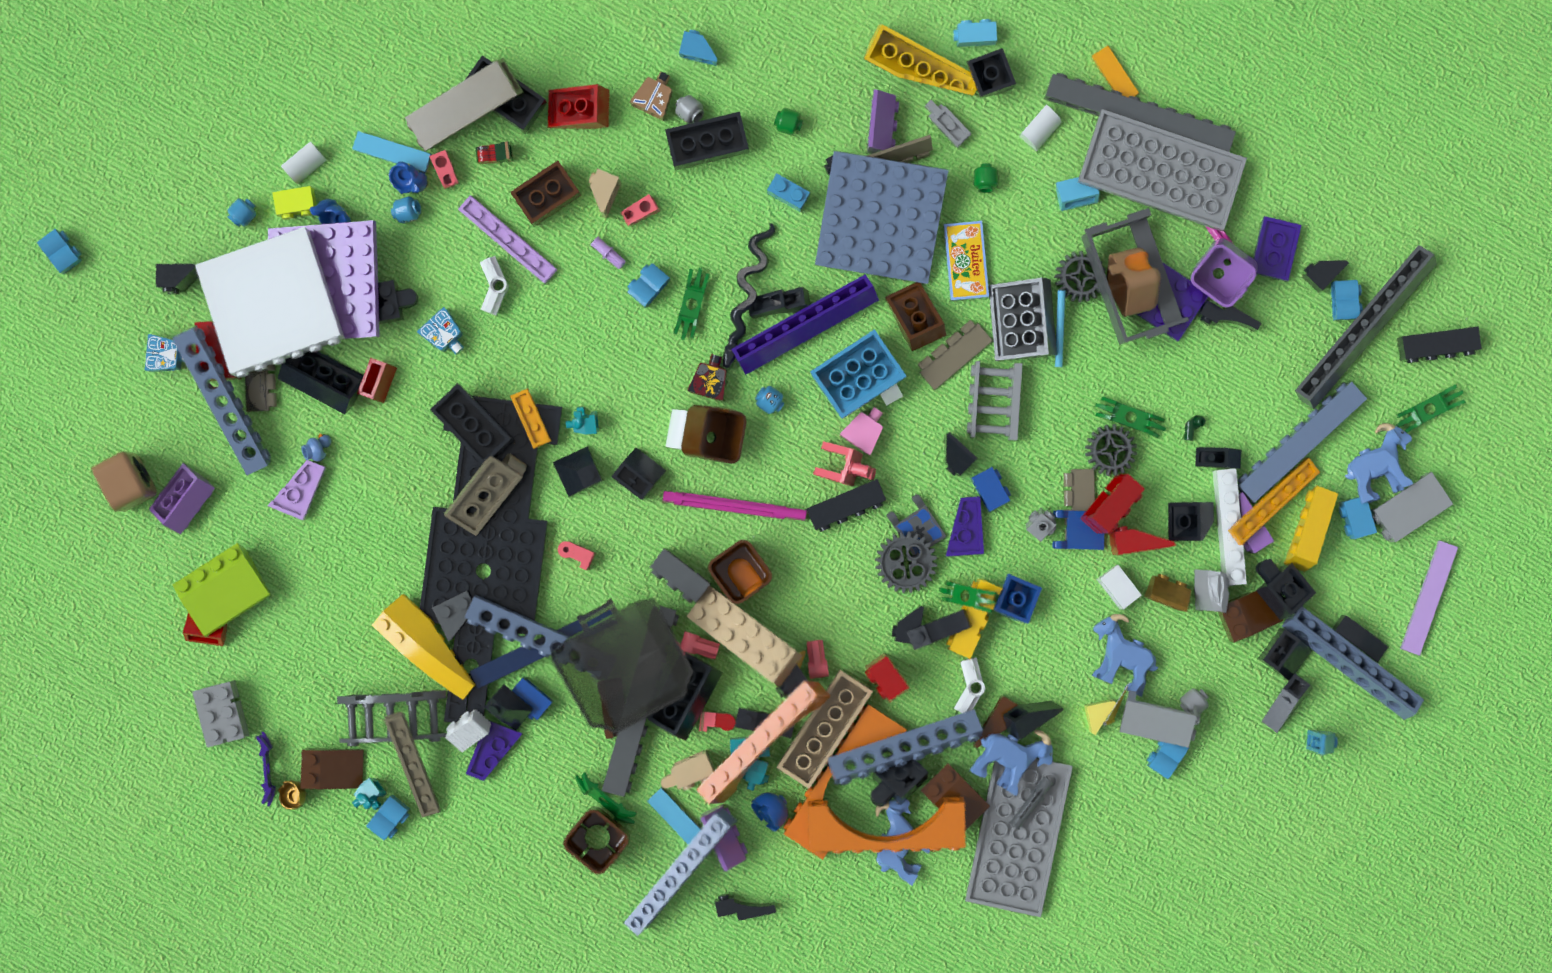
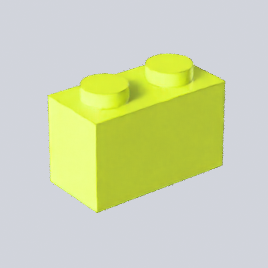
(294, 202)

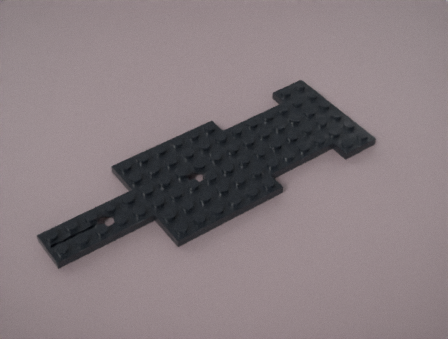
(506, 543)

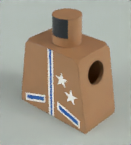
(653, 96)

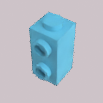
(975, 33)

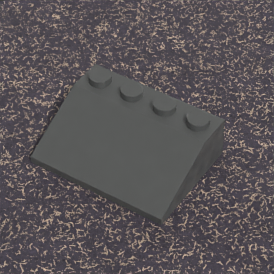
(1022, 319)

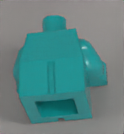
(584, 423)
(756, 774)
(368, 793)

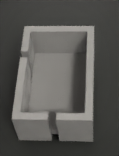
(218, 716)

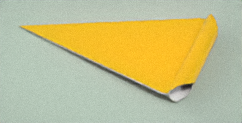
(1110, 719)

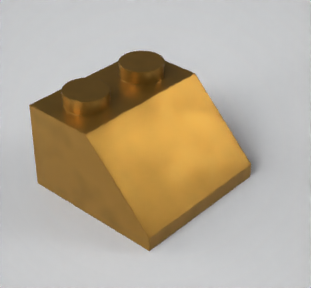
(1168, 593)

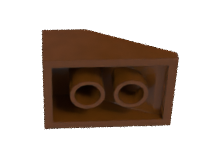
(916, 316)
(1247, 616)
(331, 768)
(951, 784)

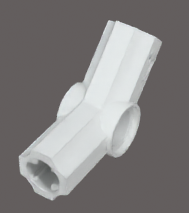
(493, 274)
(971, 674)

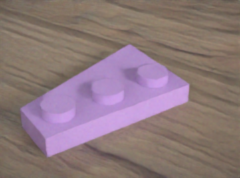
(300, 490)

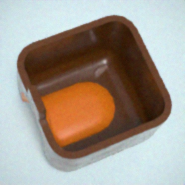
(740, 571)

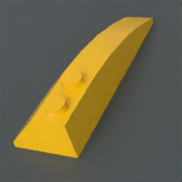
(916, 63)
(420, 642)

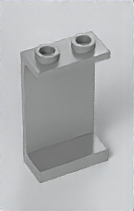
(1411, 508)
(1159, 722)

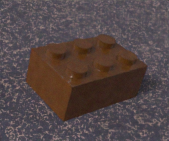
(545, 193)

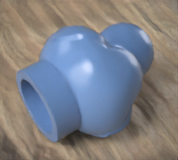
(314, 447)

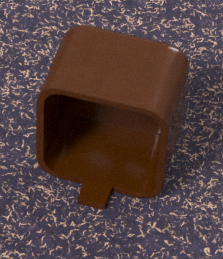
(727, 428)

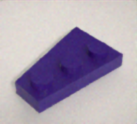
(967, 529)
(491, 750)

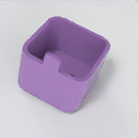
(1236, 275)

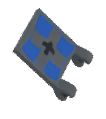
(920, 522)

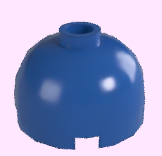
(771, 809)

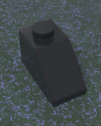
(1323, 272)
(1218, 457)
(908, 622)

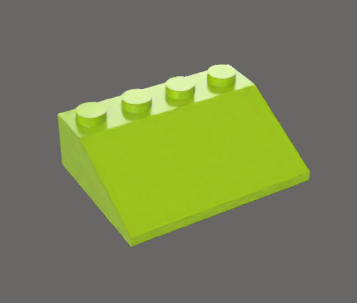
(221, 589)

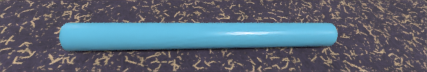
(1060, 328)

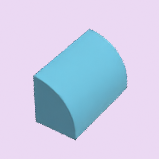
(1073, 194)

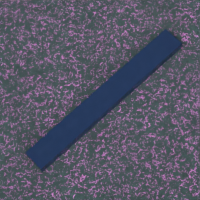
(522, 656)

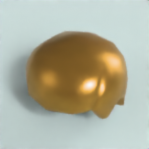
(291, 795)

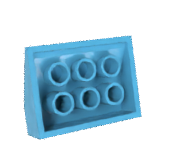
(858, 374)

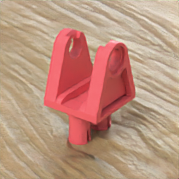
(852, 466)

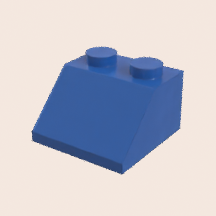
(1017, 599)

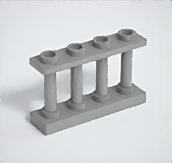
(1011, 392)

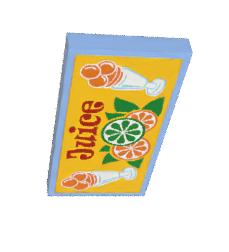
(966, 260)

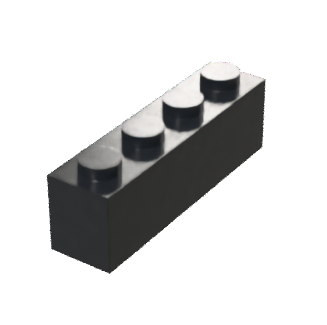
(1439, 343)
(846, 504)

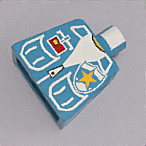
(442, 332)
(162, 355)

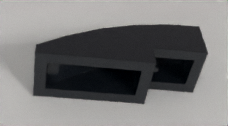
(1360, 638)

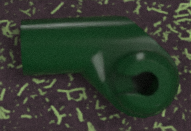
(1191, 425)

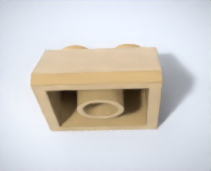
(604, 188)

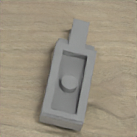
(947, 123)

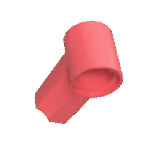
(696, 645)
(817, 664)

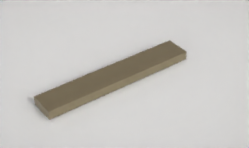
(412, 764)

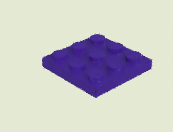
(1188, 300)

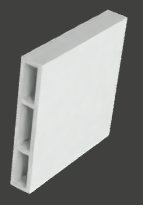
(270, 302)

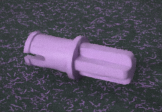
(608, 253)

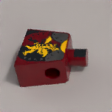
(709, 379)

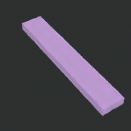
(507, 239)
(1429, 598)

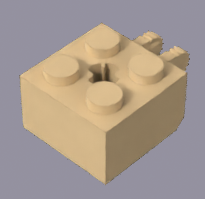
(688, 771)

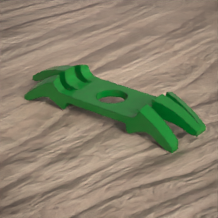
(691, 292)
(1440, 404)
(1121, 410)
(974, 596)
(591, 789)

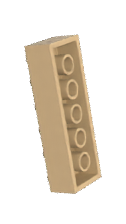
(744, 636)
(824, 729)

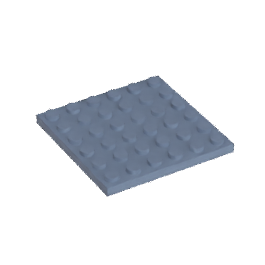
(881, 217)

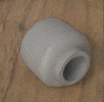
(689, 109)
(1192, 698)

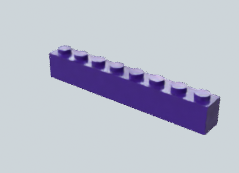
(805, 324)

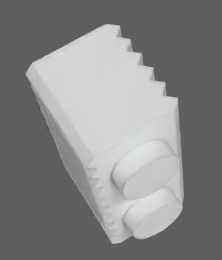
(467, 730)

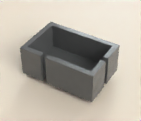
(679, 576)

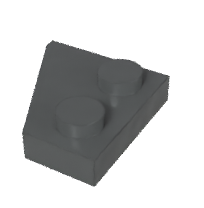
(452, 613)

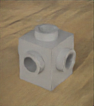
(1041, 524)

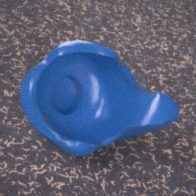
(407, 179)
(330, 212)

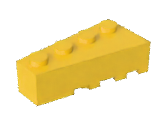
(1311, 528)
(966, 640)

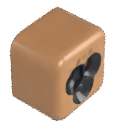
(124, 481)

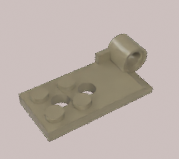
(493, 477)

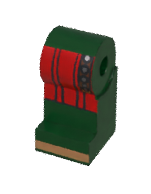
(494, 153)

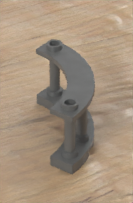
(390, 701)

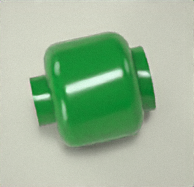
(788, 121)
(986, 178)

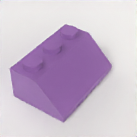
(882, 121)
(181, 499)
(729, 848)

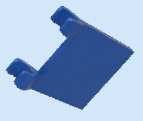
(1078, 533)

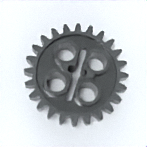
(922, 559)

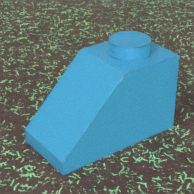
(696, 48)

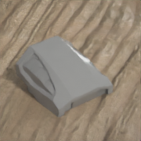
(1211, 590)

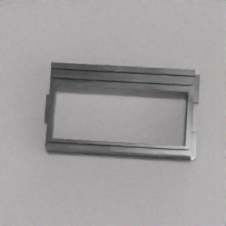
(1143, 239)

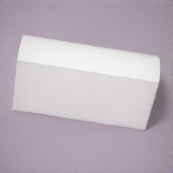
(1041, 128)
(303, 162)
(676, 429)
(1119, 587)

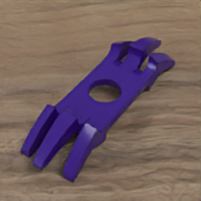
(269, 789)

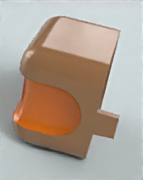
(1133, 281)

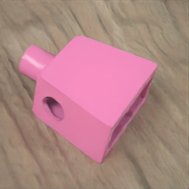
(864, 431)

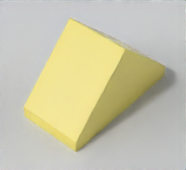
(1098, 713)

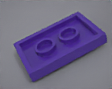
(1276, 248)

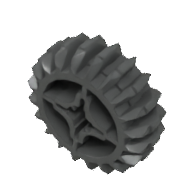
(1072, 277)
(1109, 441)

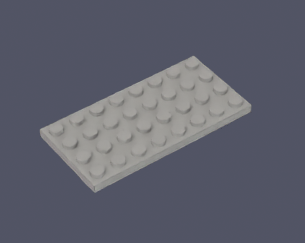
(1162, 170)
(1015, 864)

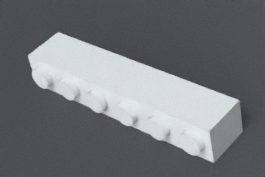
(1227, 515)

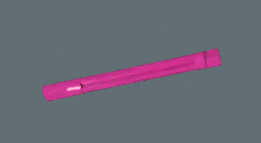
(733, 505)

